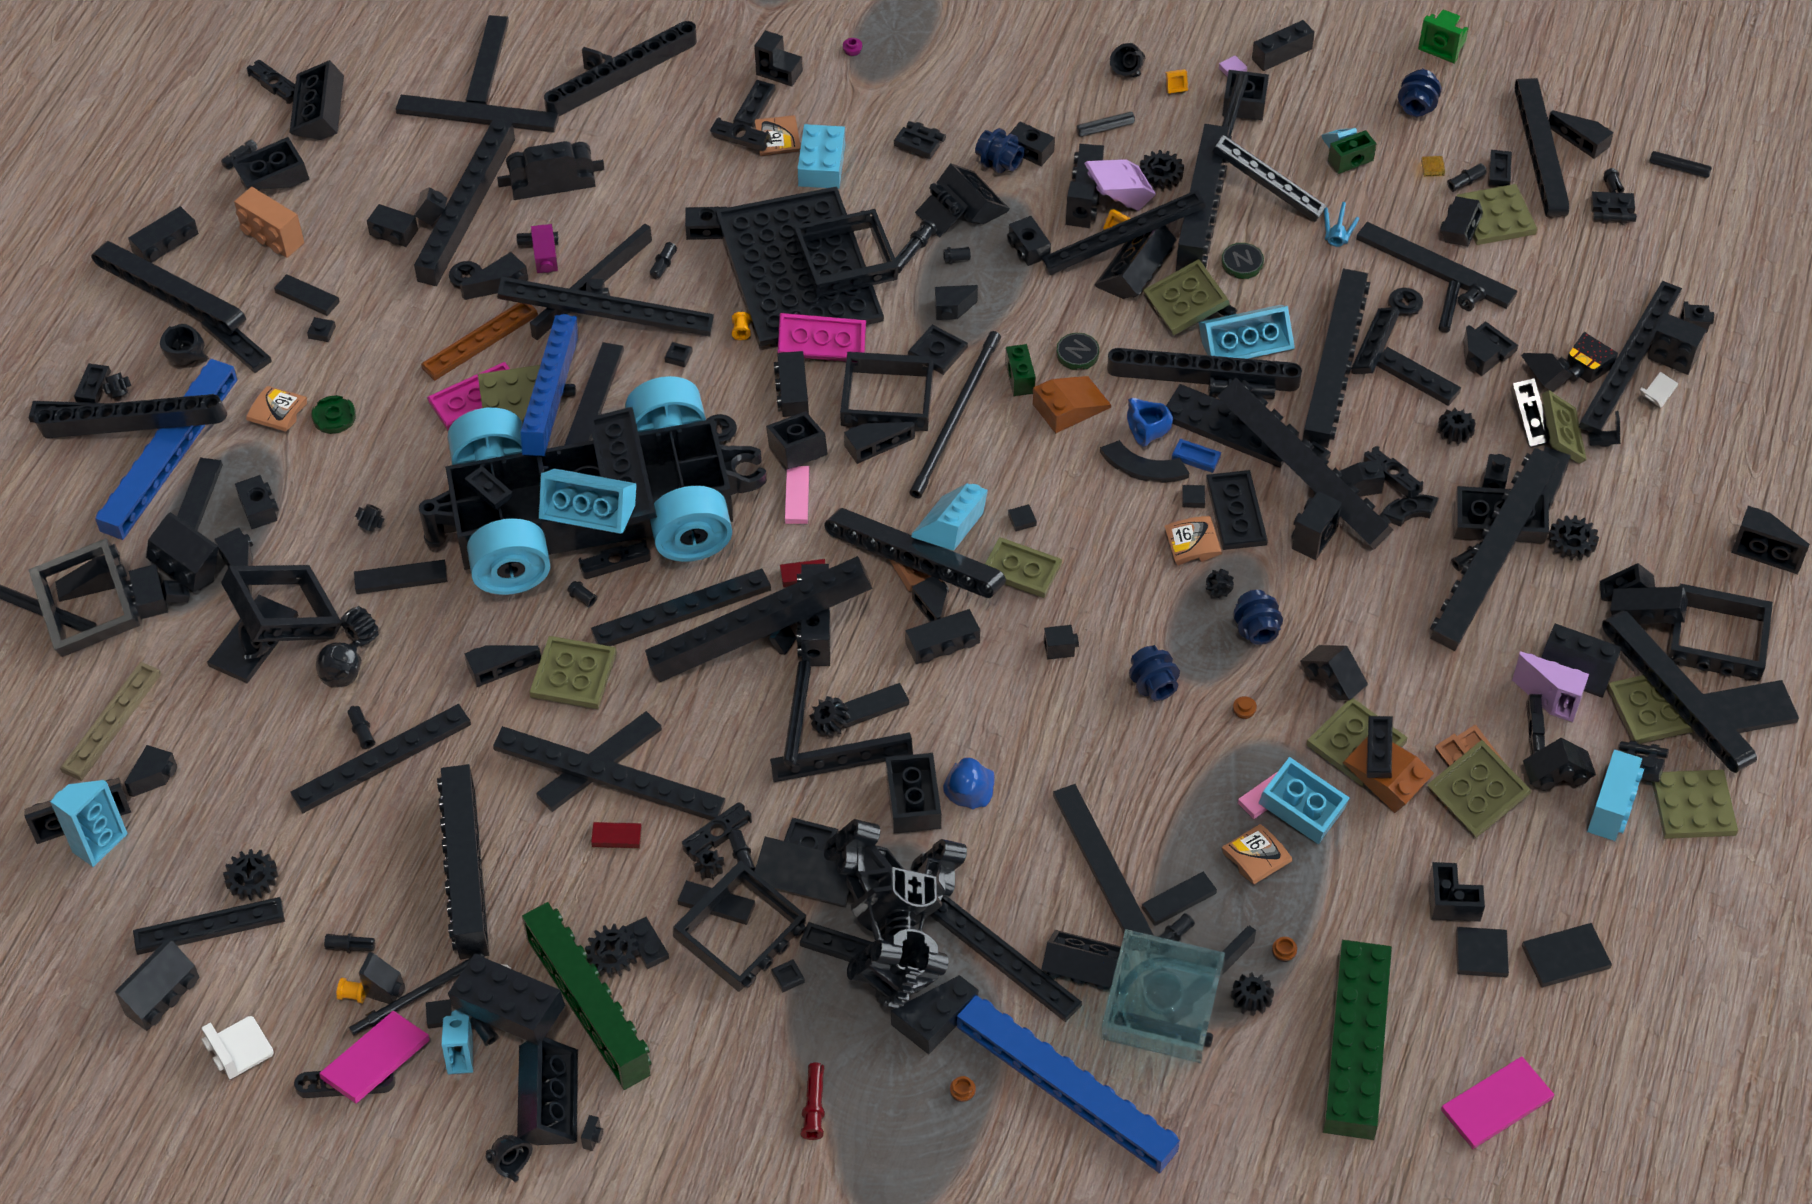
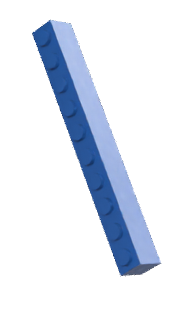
(549, 385)
(160, 458)
(1068, 1083)

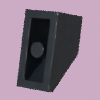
(430, 205)
(954, 301)
(1479, 351)
(1548, 369)
(1631, 577)
(931, 598)
(150, 771)
(380, 980)

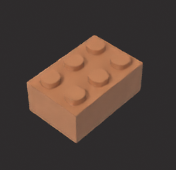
(269, 222)

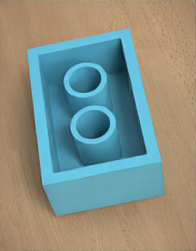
(821, 156)
(1616, 795)
(1303, 800)

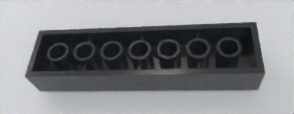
(1207, 179)
(462, 862)

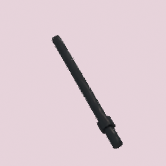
(374, 1017)

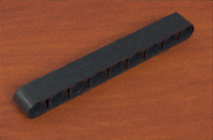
(621, 68)
(1541, 147)
(168, 287)
(1199, 368)
(130, 416)
(915, 553)
(1679, 691)

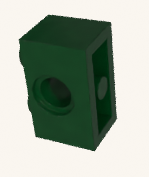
(1352, 152)
(1020, 370)

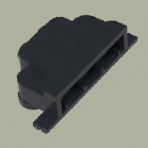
(550, 169)

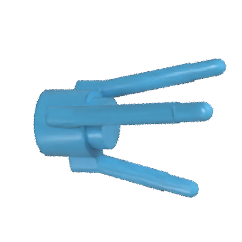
(1337, 234)

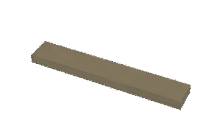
(110, 721)

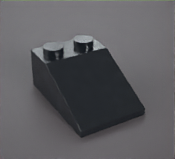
(272, 167)
(1769, 541)

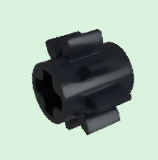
(116, 385)
(369, 517)
(1219, 583)
(709, 864)

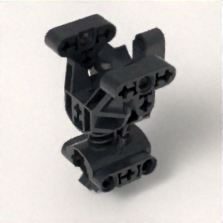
(890, 905)

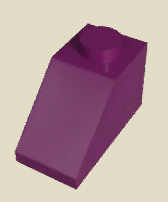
(544, 248)

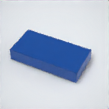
(1196, 455)

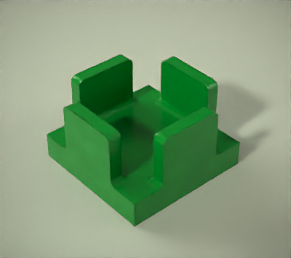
(1442, 37)

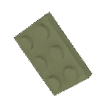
(1563, 426)
(1024, 566)

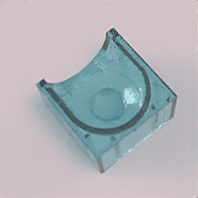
(1162, 996)

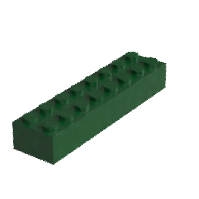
(587, 995)
(1357, 1040)

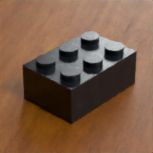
(913, 793)

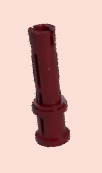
(813, 1111)

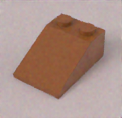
(1068, 401)
(1407, 775)

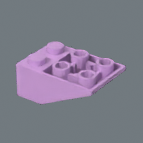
(1121, 181)
(1558, 684)

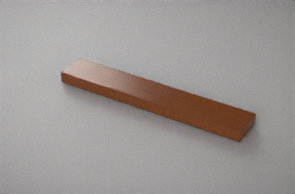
(478, 340)

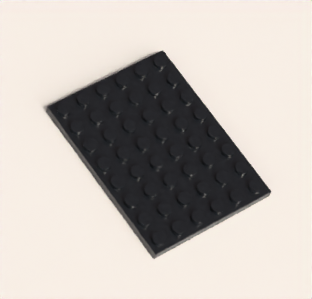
(770, 267)

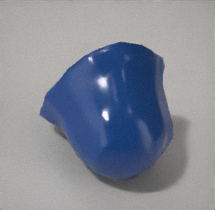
(1148, 420)
(969, 784)

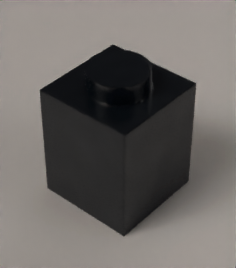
(1060, 642)

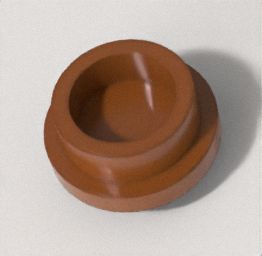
(1244, 707)
(1284, 949)
(962, 1088)

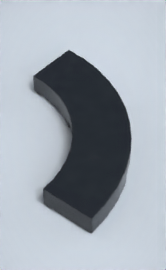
(1143, 468)

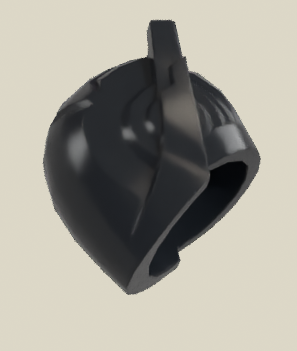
(182, 345)
(338, 664)

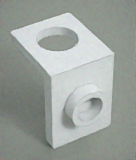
(1659, 390)

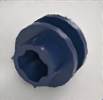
(1419, 93)
(999, 150)
(1258, 617)
(1154, 673)

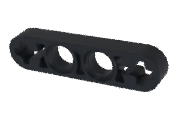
(314, 1092)

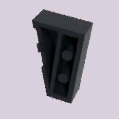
(933, 1014)

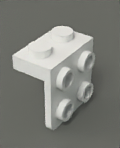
(237, 1046)

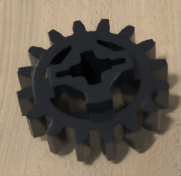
(1162, 169)
(1573, 537)
(253, 872)
(615, 940)

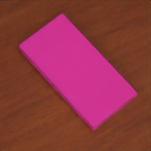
(821, 336)
(459, 398)
(374, 1057)
(1497, 1102)

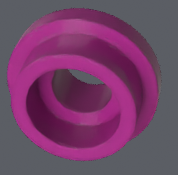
(852, 46)

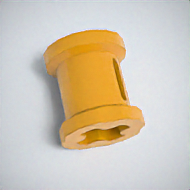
(741, 326)
(350, 990)

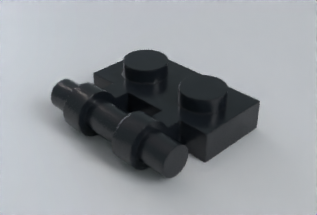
(919, 139)
(1613, 207)
(1652, 765)

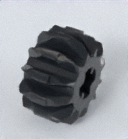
(1456, 426)
(359, 625)
(829, 716)
(1262, 994)

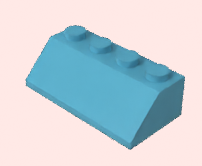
(1248, 333)
(586, 500)
(952, 517)
(89, 819)

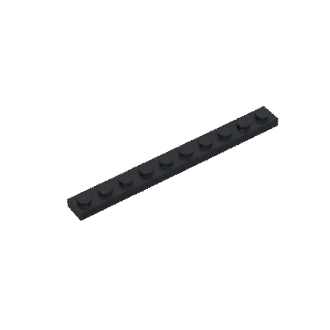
(605, 306)
(1629, 359)
(609, 774)

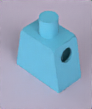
(457, 1032)

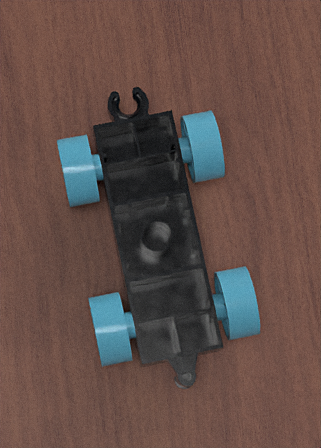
(511, 546)

